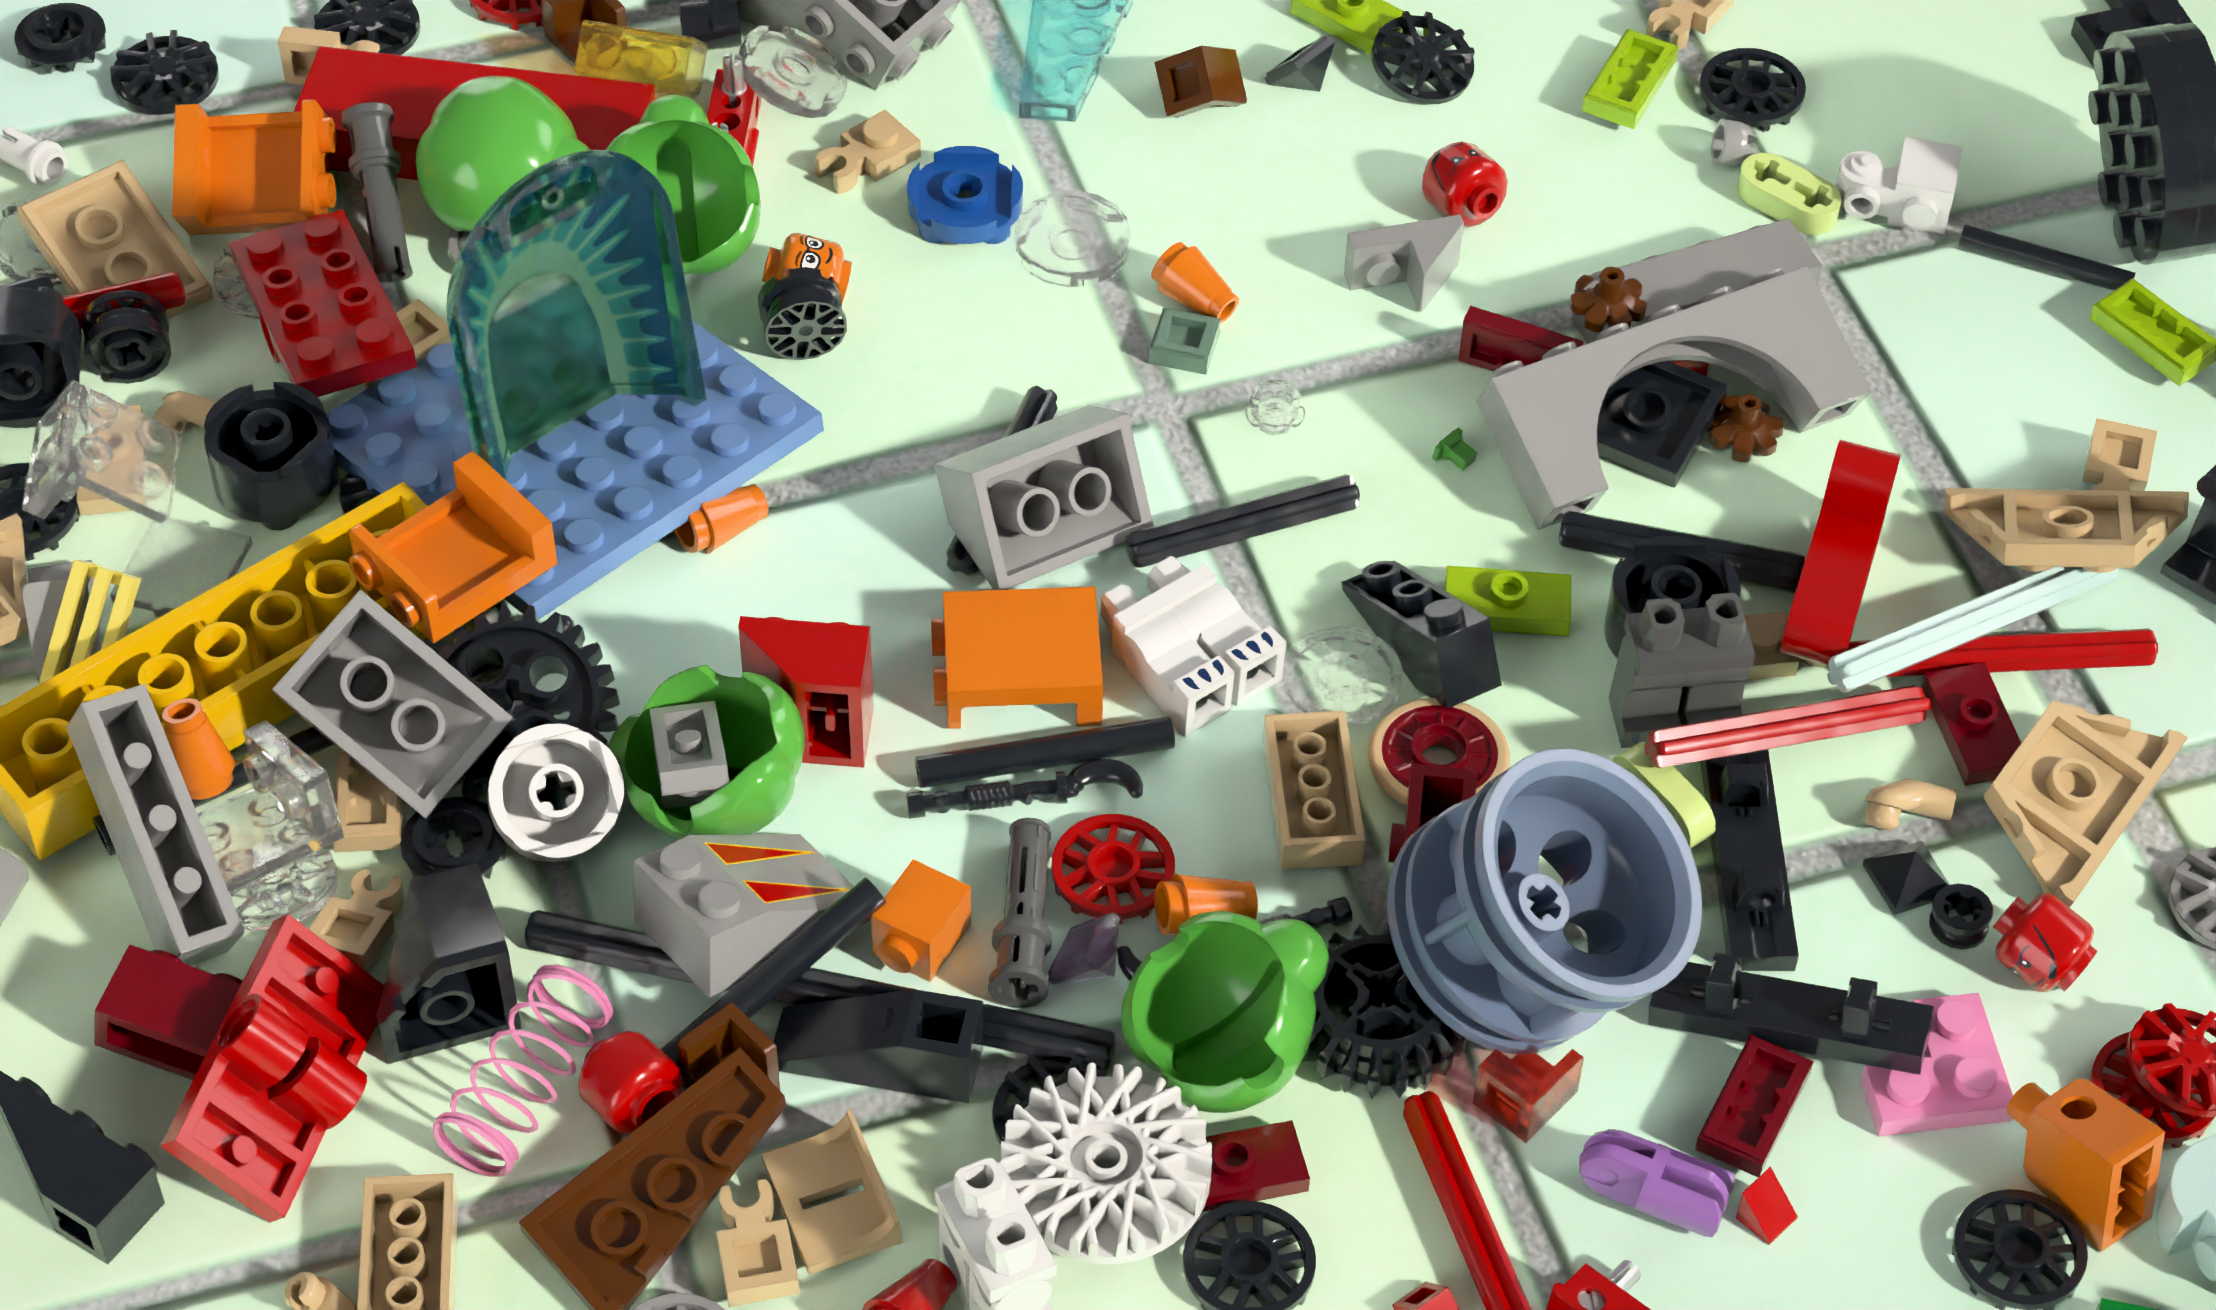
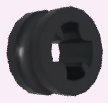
(1955, 930)

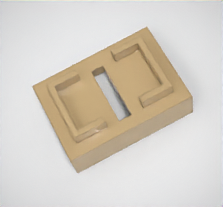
(824, 1167)

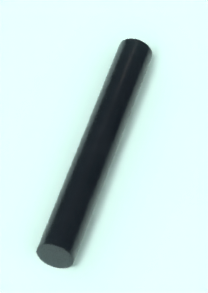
(2044, 258)

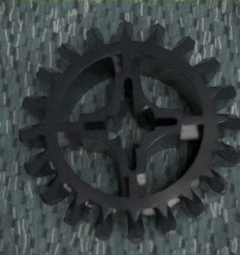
(1383, 1033)

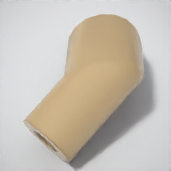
(183, 408)
(1907, 795)

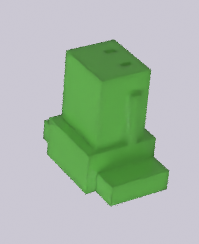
(1455, 449)

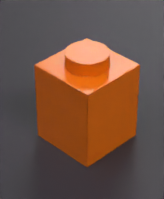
(921, 921)

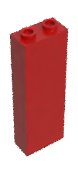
(417, 85)

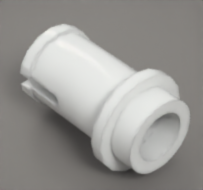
(41, 161)

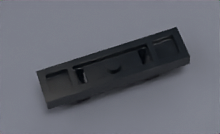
(1750, 862)
(1795, 1015)

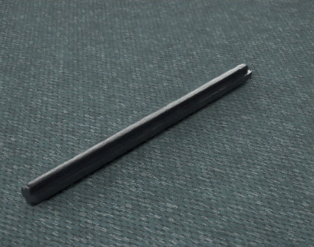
(640, 953)

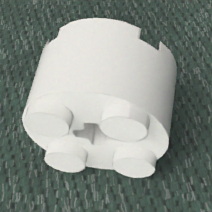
(575, 761)

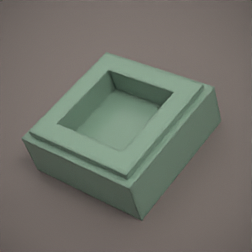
(1184, 341)

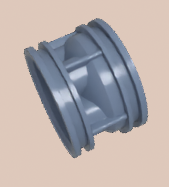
(1487, 927)

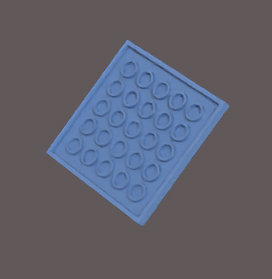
(604, 478)

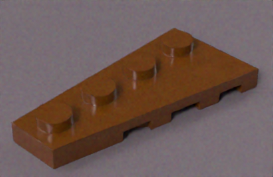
(645, 1194)

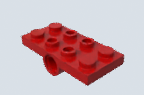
(322, 305)
(278, 1070)

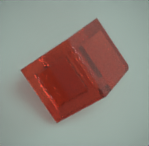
(1525, 1089)

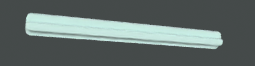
(1961, 624)

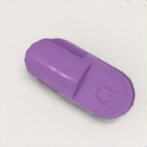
(1657, 1180)

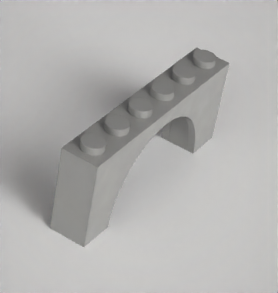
(1768, 332)

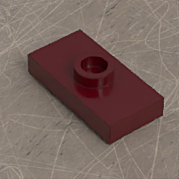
(1496, 340)
(1972, 720)
(1754, 1105)
(1256, 1165)

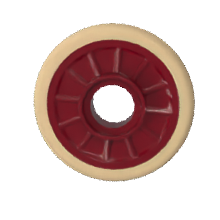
(1426, 723)

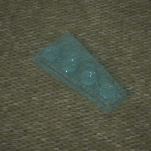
(1065, 54)

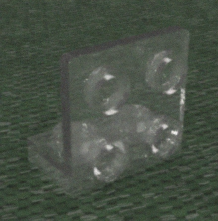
(104, 448)
(279, 818)

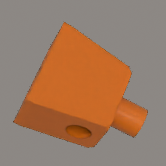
(2090, 1156)

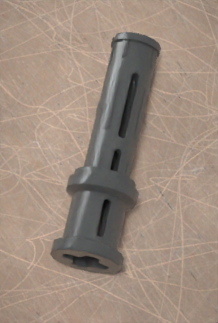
(375, 166)
(1022, 934)

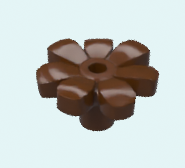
(1608, 300)
(1745, 426)

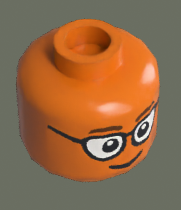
(811, 252)

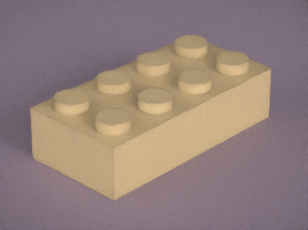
(1313, 790)
(408, 1243)

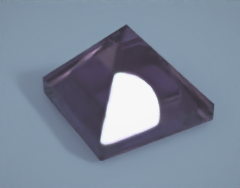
(1087, 951)

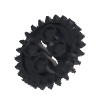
(526, 655)

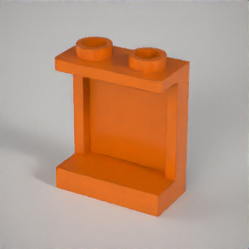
(251, 169)
(456, 552)
(1019, 651)

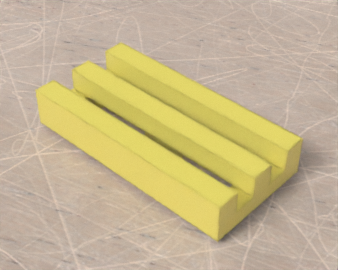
(70, 611)

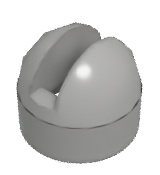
(1730, 143)

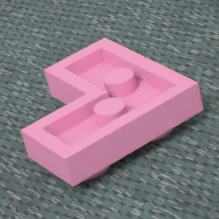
(1959, 1078)

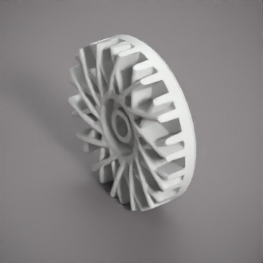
(1108, 1165)

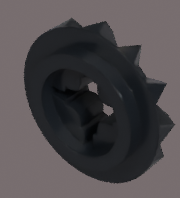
(49, 24)
(425, 840)

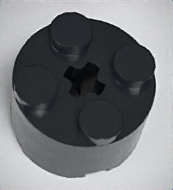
(36, 353)
(270, 453)
(1660, 570)

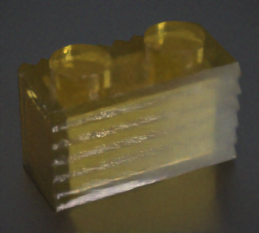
(641, 56)

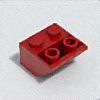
(825, 674)

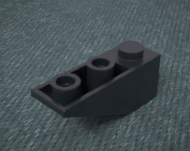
(1438, 638)
(887, 1041)
(84, 1180)

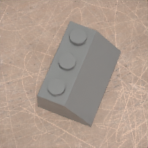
(1046, 495)

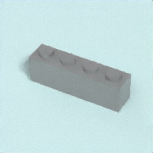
(1731, 261)
(154, 826)

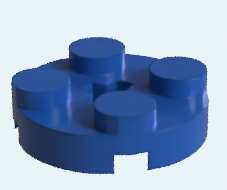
(984, 217)

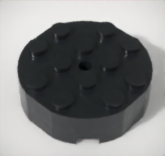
(2158, 140)

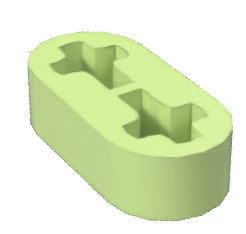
(1789, 192)
(1674, 791)

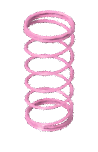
(507, 1150)

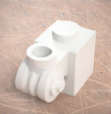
(1910, 194)

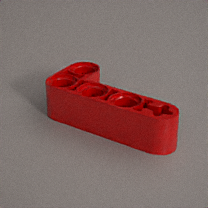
(1840, 553)

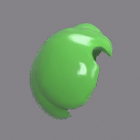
(485, 142)
(704, 177)
(760, 743)
(1226, 1008)

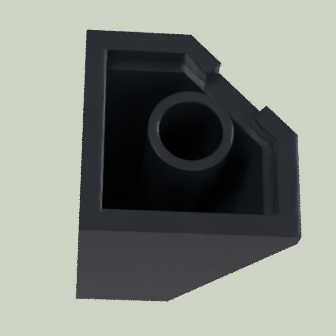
(446, 969)

